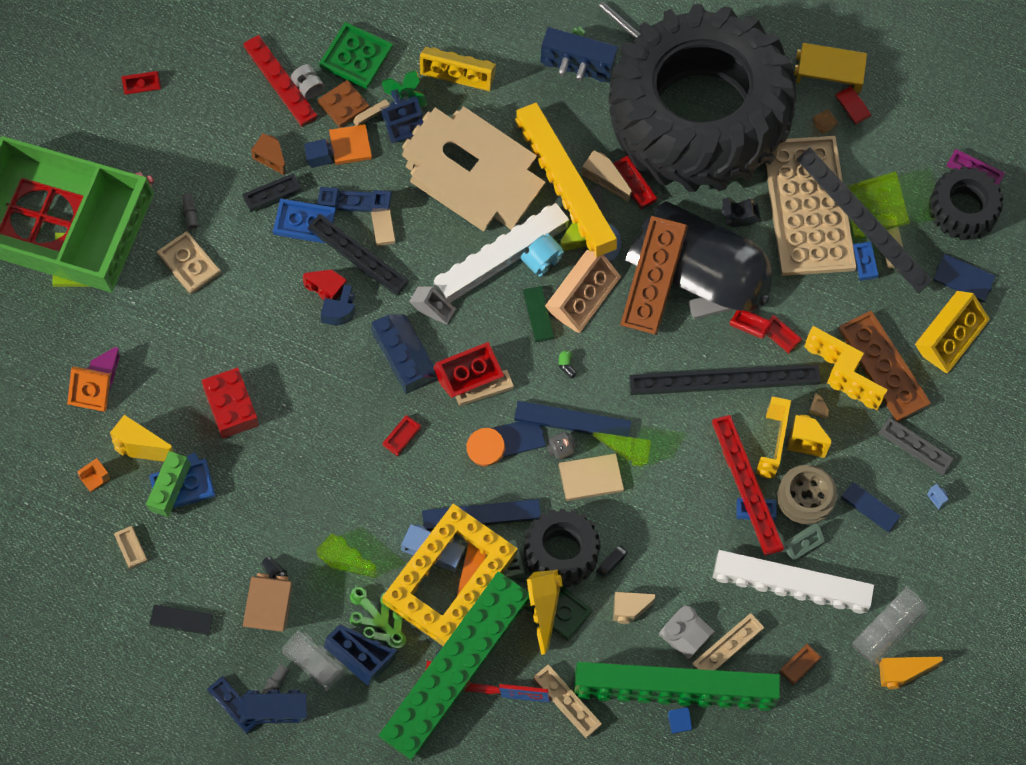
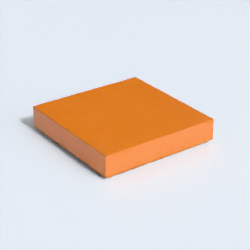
(350, 144)
(89, 389)

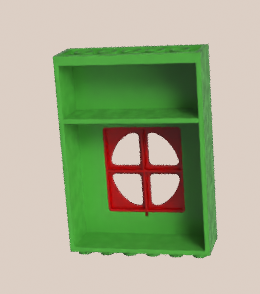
(105, 218)

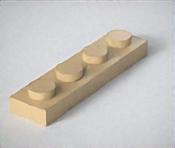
(729, 644)
(567, 701)

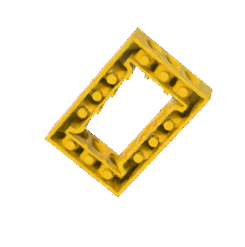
(400, 594)

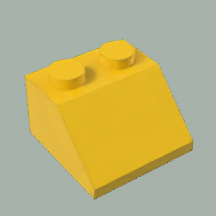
(808, 437)

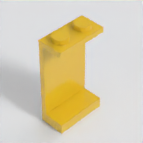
(831, 65)
(777, 410)

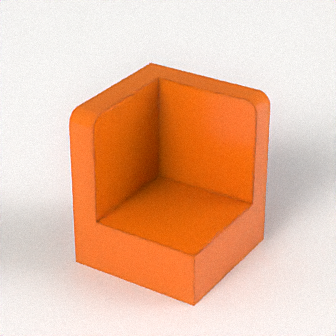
(93, 475)

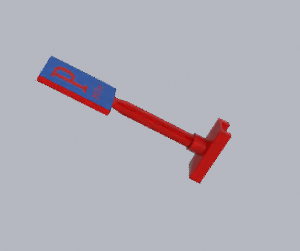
(509, 691)

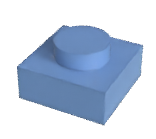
(938, 496)

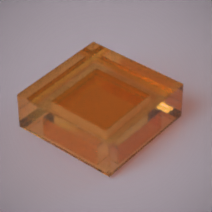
(825, 121)

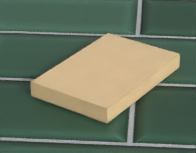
(188, 262)
(591, 477)

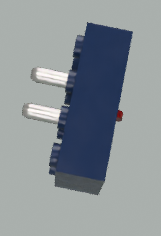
(578, 55)

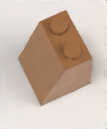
(268, 602)

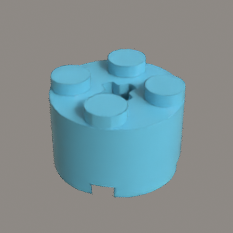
(542, 254)

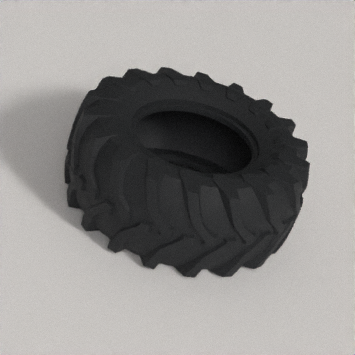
(711, 46)

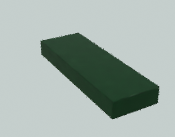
(538, 314)

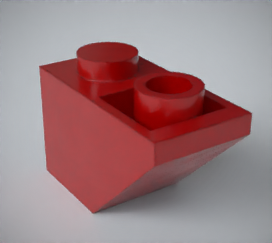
(325, 283)

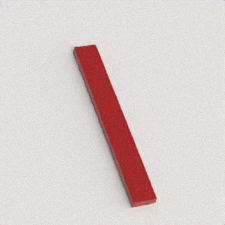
(747, 485)

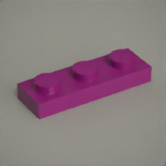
(961, 159)

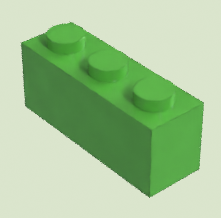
(168, 484)

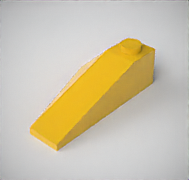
(544, 594)

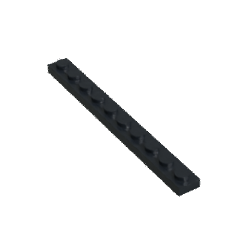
(864, 220)
(724, 379)

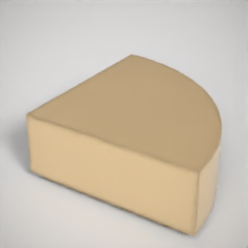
(819, 407)

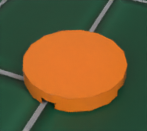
(485, 447)

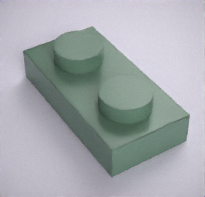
(804, 541)

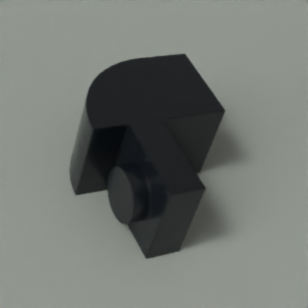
(740, 213)

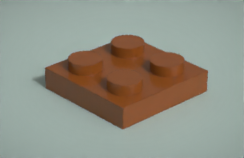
(343, 103)

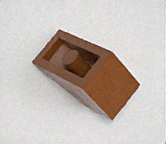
(269, 153)

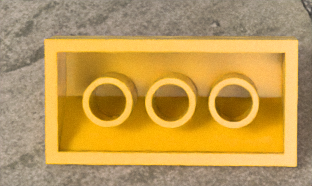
(457, 68)
(952, 331)

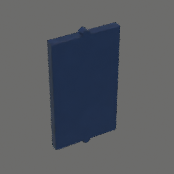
(964, 277)
(521, 437)

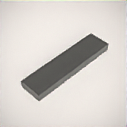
(916, 446)

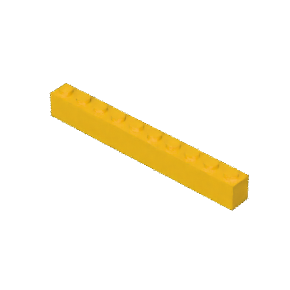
(566, 180)

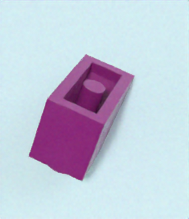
(106, 363)

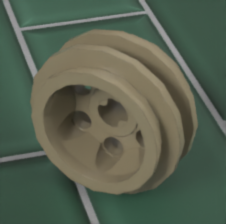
(800, 509)

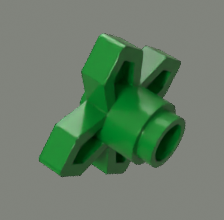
(408, 85)

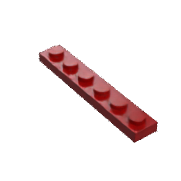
(280, 80)

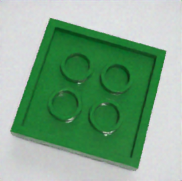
(356, 55)

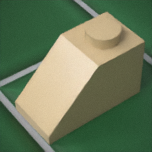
(630, 606)

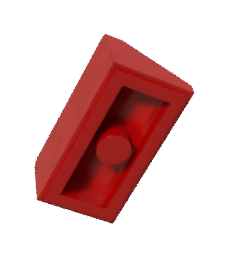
(141, 82)

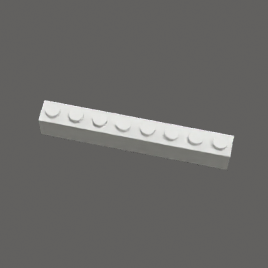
(499, 254)
(793, 581)

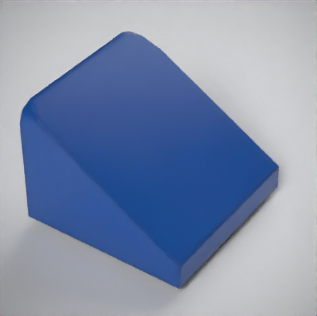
(679, 720)

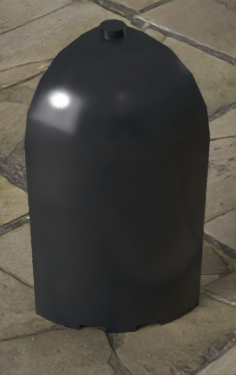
(715, 262)

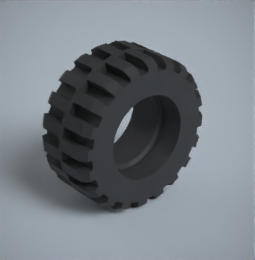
(971, 183)
(568, 525)

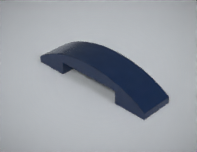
(354, 201)

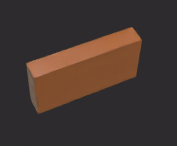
(800, 664)

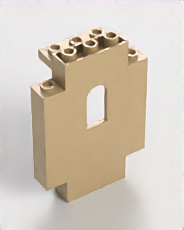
(497, 184)

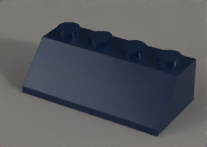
(403, 351)

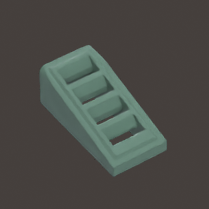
(519, 573)

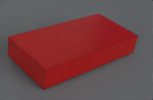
(751, 323)
(783, 335)
(401, 435)

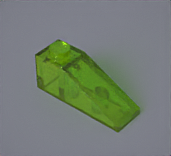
(630, 448)

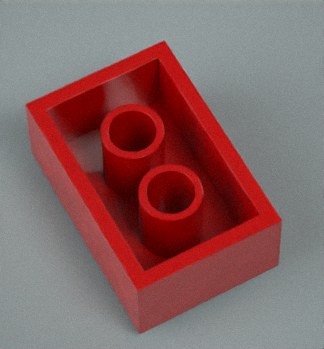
(230, 403)

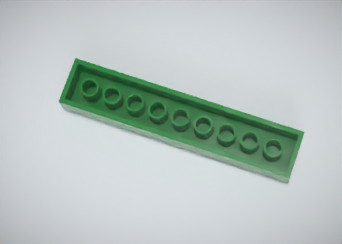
(455, 666)
(676, 686)

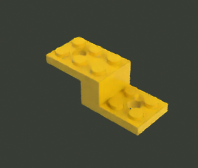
(844, 374)

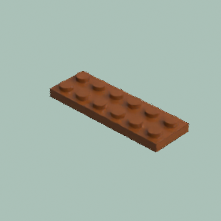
(654, 275)
(885, 366)

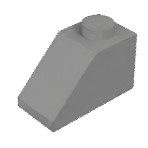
(432, 304)

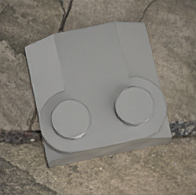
(686, 632)

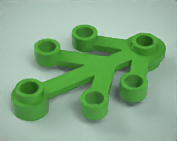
(378, 620)

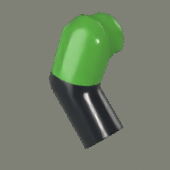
(564, 364)

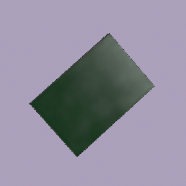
(569, 613)

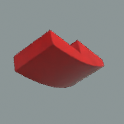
(854, 106)

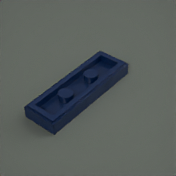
(870, 507)
(229, 701)

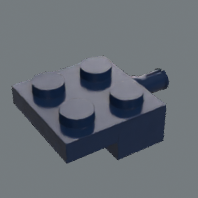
(401, 116)

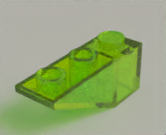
(340, 556)

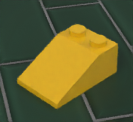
(137, 441)

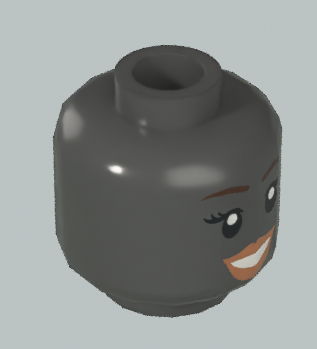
(561, 445)

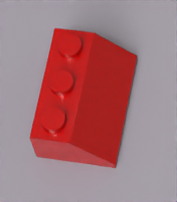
(468, 370)

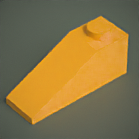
(899, 671)

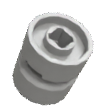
(307, 81)

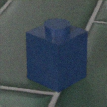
(319, 153)

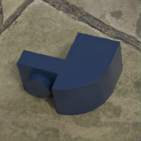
(341, 311)

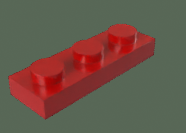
(640, 190)

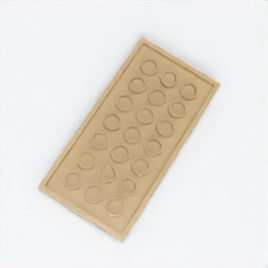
(808, 224)

